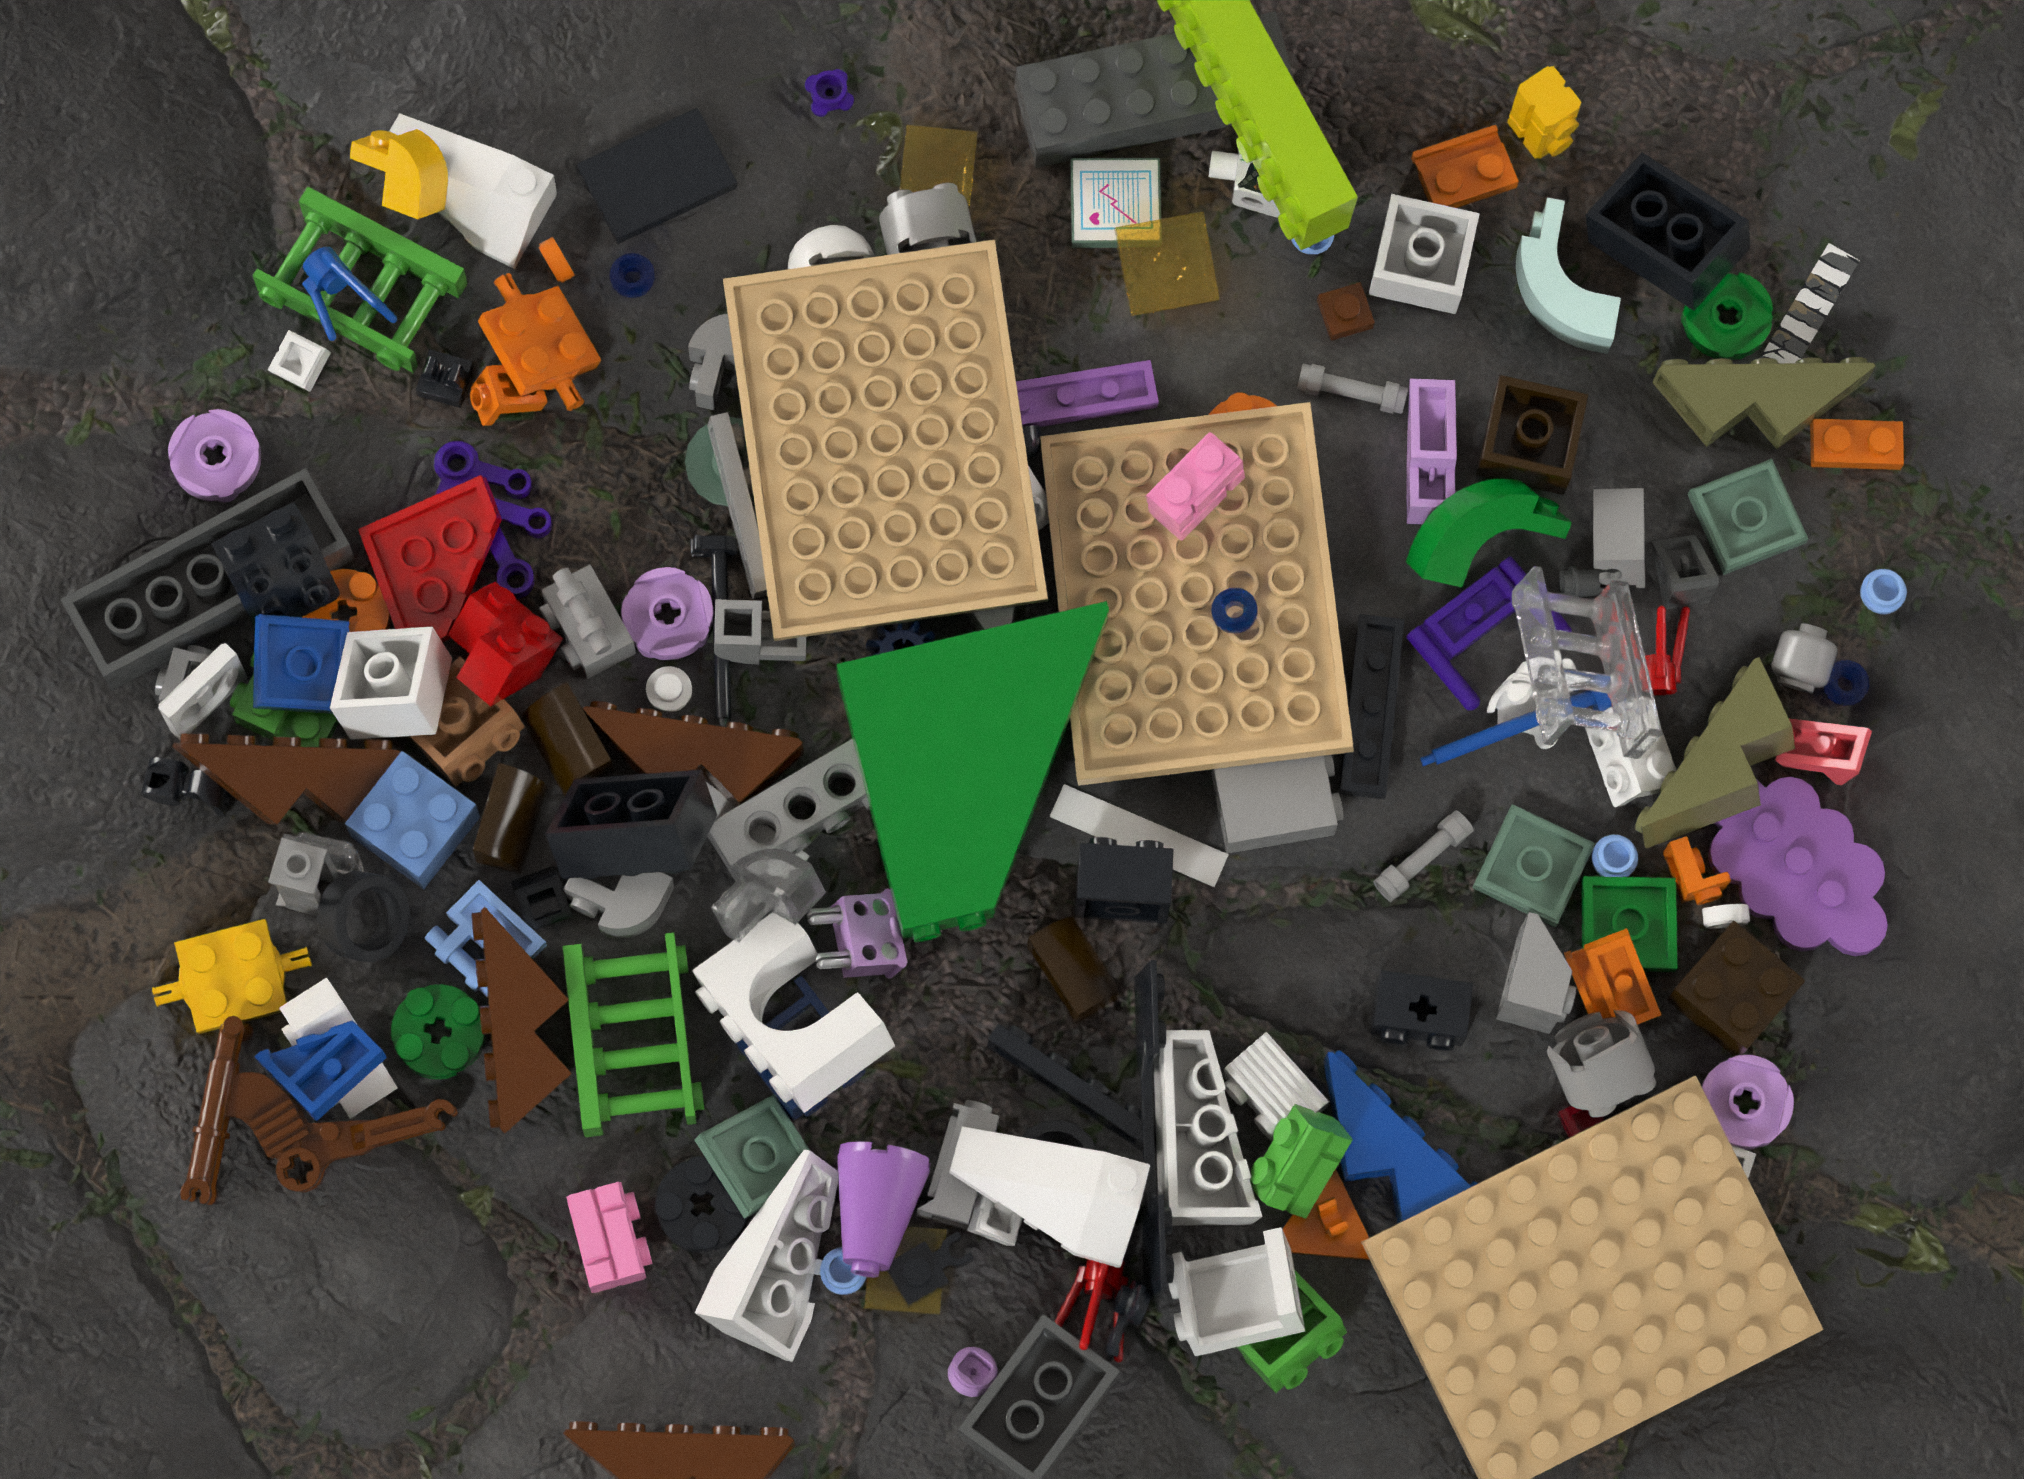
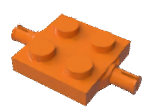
(539, 341)

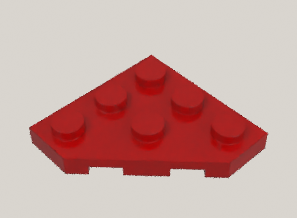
(433, 554)

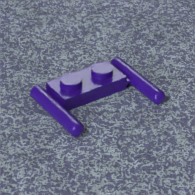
(1465, 622)

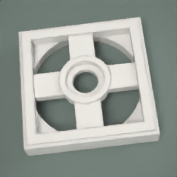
(202, 691)

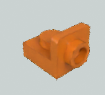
(496, 394)
(1687, 866)

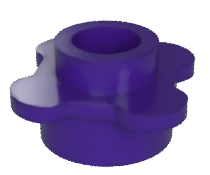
(829, 80)

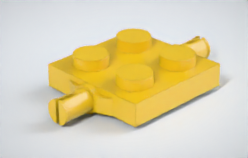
(231, 975)

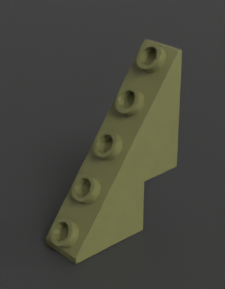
(1773, 395)
(1716, 767)

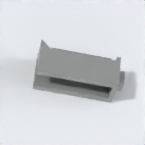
(298, 873)
(948, 1197)

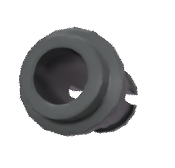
(1581, 582)

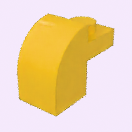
(413, 167)

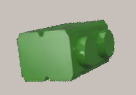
(1299, 1160)

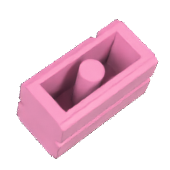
(1195, 486)
(607, 1236)

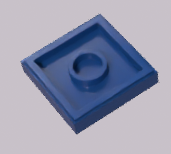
(296, 662)

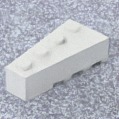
(1197, 1138)

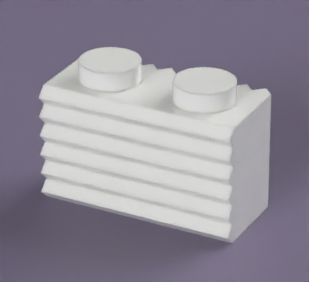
(1270, 1084)

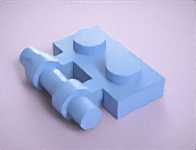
(474, 900)

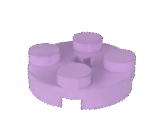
(223, 479)
(689, 629)
(1768, 1089)

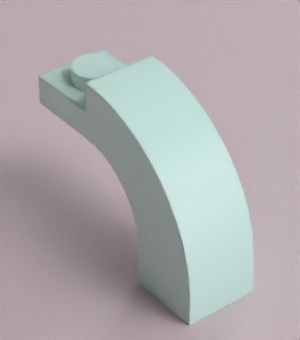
(1553, 299)

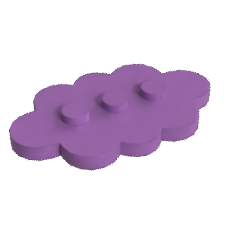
(1803, 870)

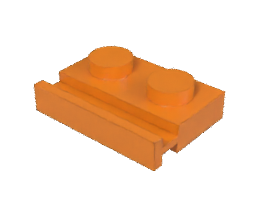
(1465, 168)
(1613, 978)

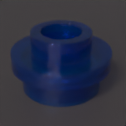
(628, 263)
(1234, 597)
(1856, 675)

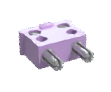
(865, 935)

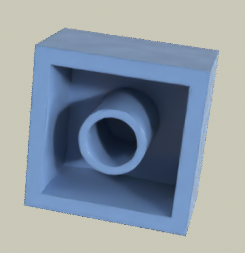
(412, 820)

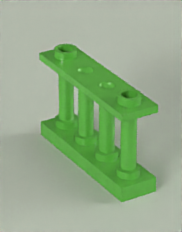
(398, 257)
(589, 1016)

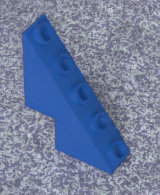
(1387, 1144)

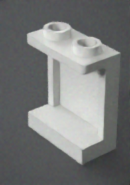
(1237, 1296)

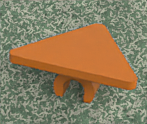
(1330, 1227)

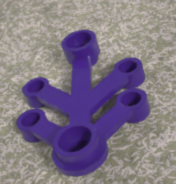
(509, 512)

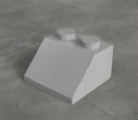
(1537, 980)

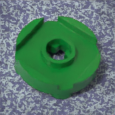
(1751, 325)
(422, 1009)

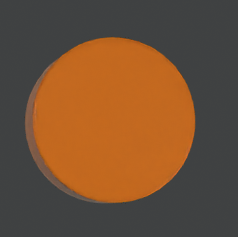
(556, 260)

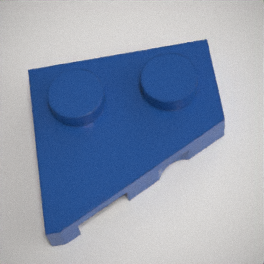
(323, 1066)

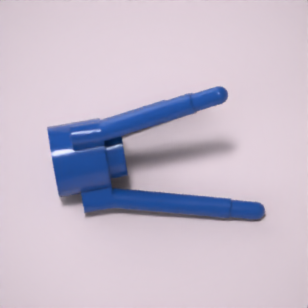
(330, 274)

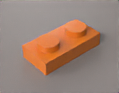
(1857, 444)

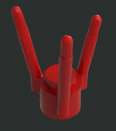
(1662, 671)
(1100, 1283)

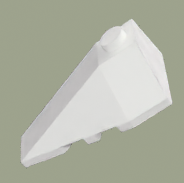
(489, 193)
(1066, 1191)
(768, 1273)

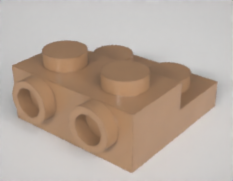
(468, 731)

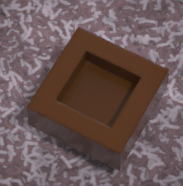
(1345, 311)

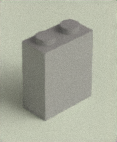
(1276, 802)

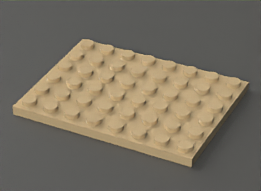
(884, 440)
(1165, 679)
(1592, 1285)

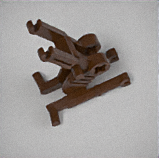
(281, 1123)

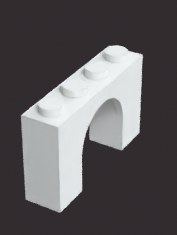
(803, 1061)

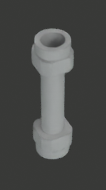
(1391, 397)
(1451, 831)

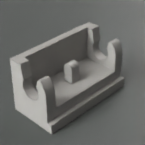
(1619, 535)

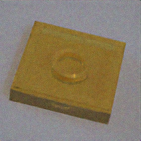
(1166, 264)

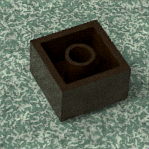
(1532, 434)
(1735, 990)

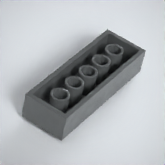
(1119, 97)
(181, 588)

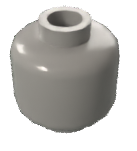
(1804, 658)

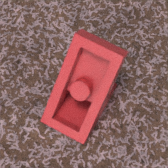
(1827, 749)

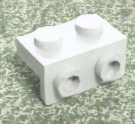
(1626, 776)

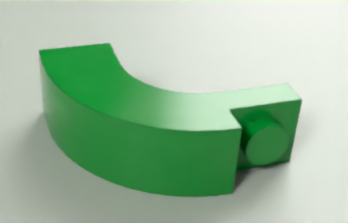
(1470, 518)

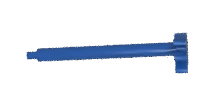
(1507, 729)

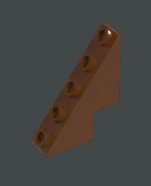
(730, 757)
(276, 775)
(518, 1003)
(680, 1452)

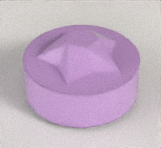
(972, 1371)

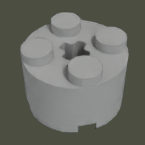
(926, 219)
(1602, 1062)

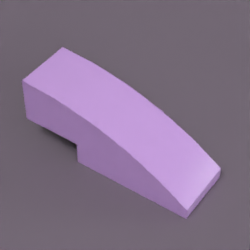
(1430, 446)

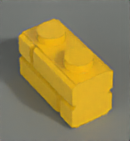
(1545, 113)

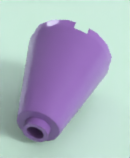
(877, 1202)

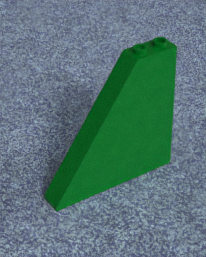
(958, 755)

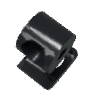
(170, 781)

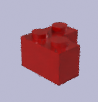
(504, 642)

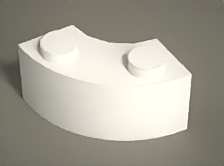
(316, 1013)

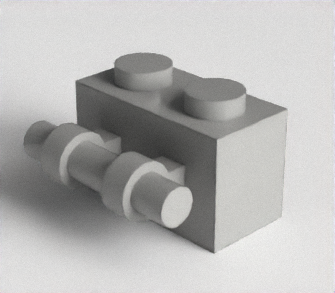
(587, 621)

